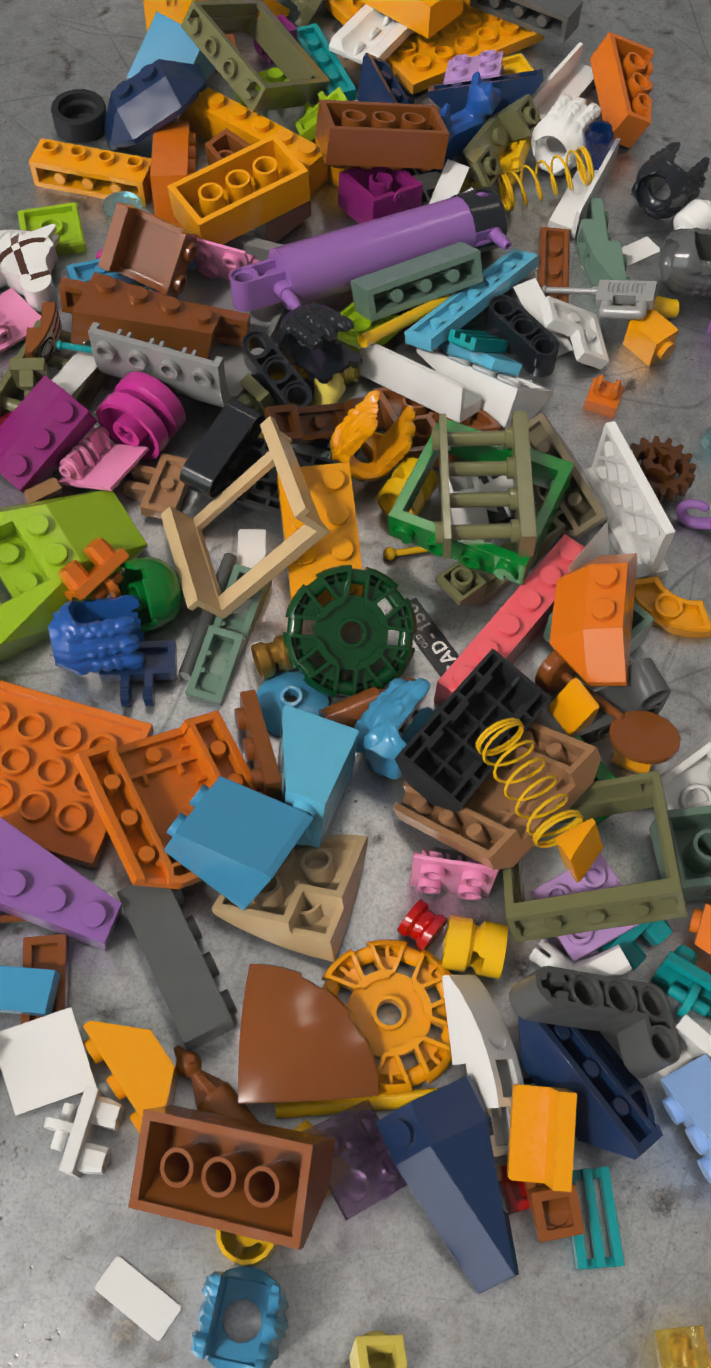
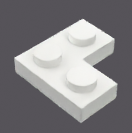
(580, 326)

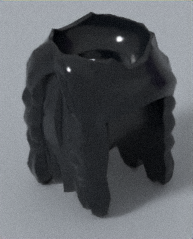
(660, 170)
(318, 329)

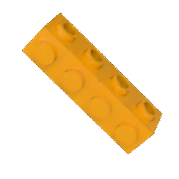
(89, 170)

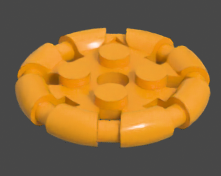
(411, 998)

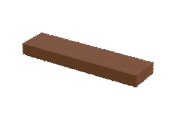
(554, 260)

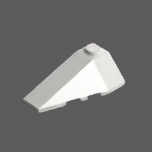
(498, 392)

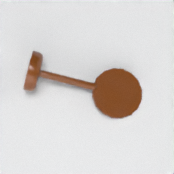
(634, 734)

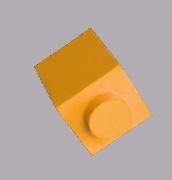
(651, 338)

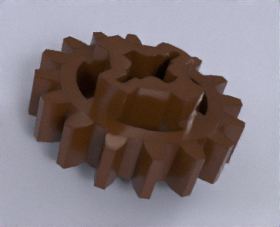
(660, 465)

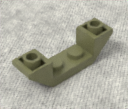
(507, 125)
(477, 586)

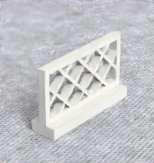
(630, 504)

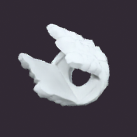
(563, 131)

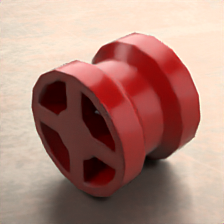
(422, 925)

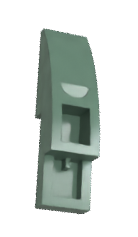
(597, 252)

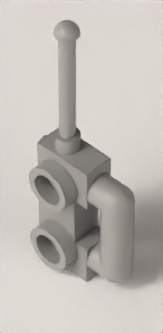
(615, 292)

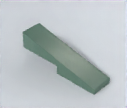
(225, 646)

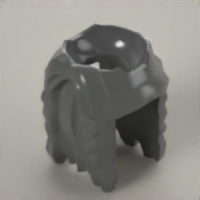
(687, 262)

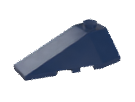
(450, 1167)

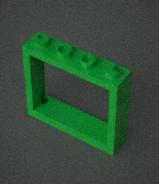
(475, 553)

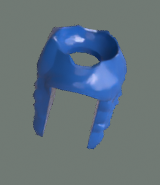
(97, 635)

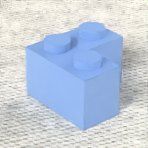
(690, 1103)

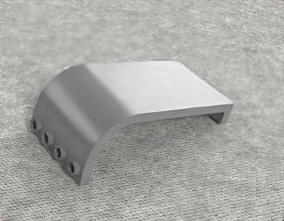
(186, 374)

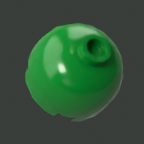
(156, 589)

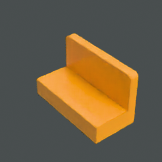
(542, 1136)

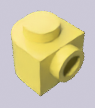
(378, 1351)

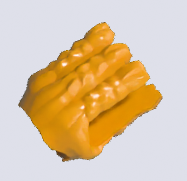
(381, 450)

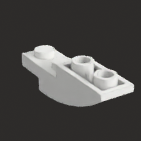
(485, 1046)

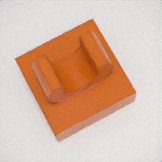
(604, 396)

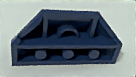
(380, 84)
(512, 88)
(151, 100)
(610, 1100)

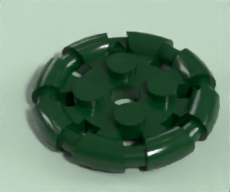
(328, 627)

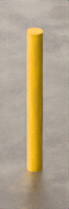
(399, 323)
(330, 1107)

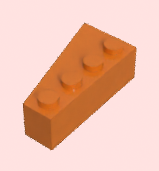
(623, 86)
(171, 160)

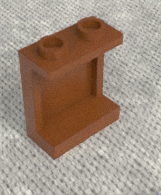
(148, 249)

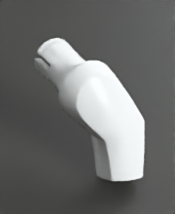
(608, 963)

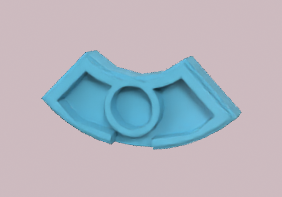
(492, 361)

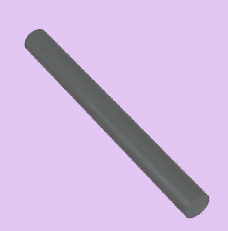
(206, 619)

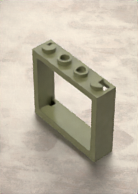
(205, 26)
(608, 906)

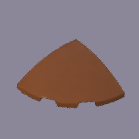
(394, 404)
(299, 1042)

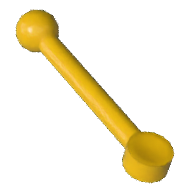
(390, 553)

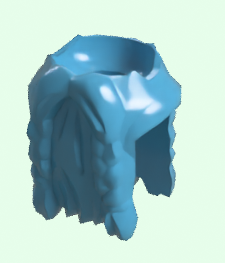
(381, 722)
(221, 1291)

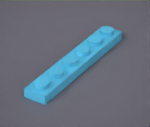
(470, 301)

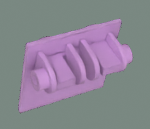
(463, 67)
(598, 877)

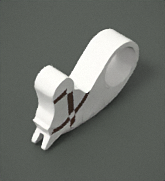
(28, 263)

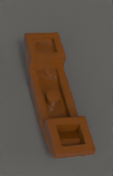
(313, 422)

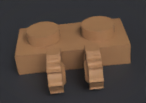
(159, 486)

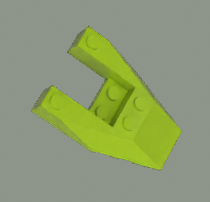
(38, 543)

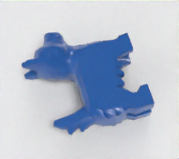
(466, 123)

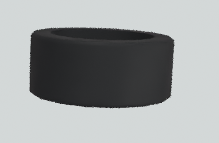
(76, 102)

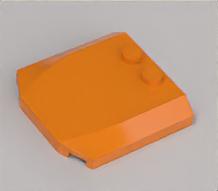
(152, 781)

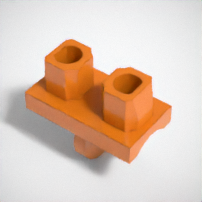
(83, 582)

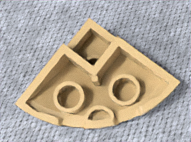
(306, 899)

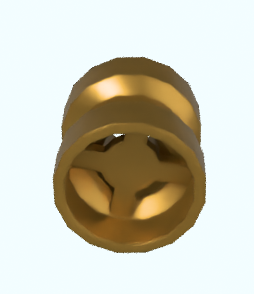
(271, 657)

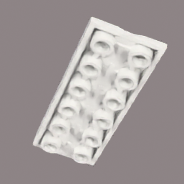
(370, 33)

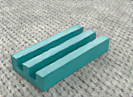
(477, 341)
(611, 1222)

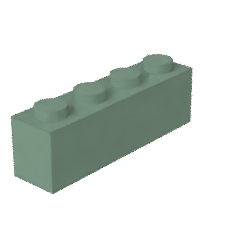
(417, 281)

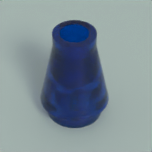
(598, 141)

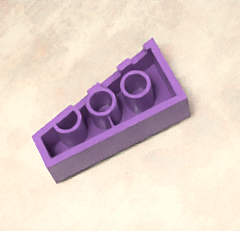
(52, 893)

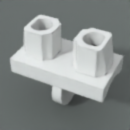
(80, 1153)

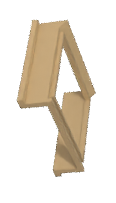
(190, 549)

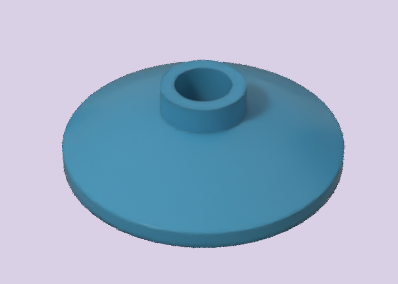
(282, 685)

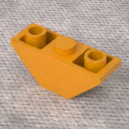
(137, 1063)

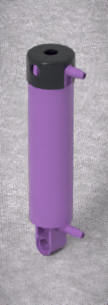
(327, 262)

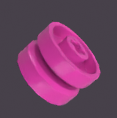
(141, 413)

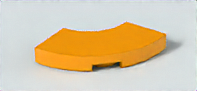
(672, 612)

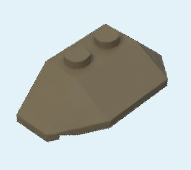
(581, 505)

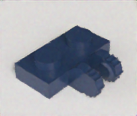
(158, 664)

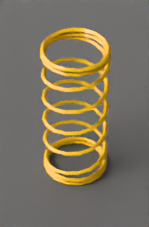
(507, 193)
(508, 746)

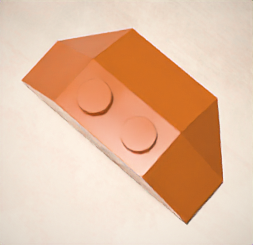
(595, 618)

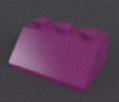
(41, 434)

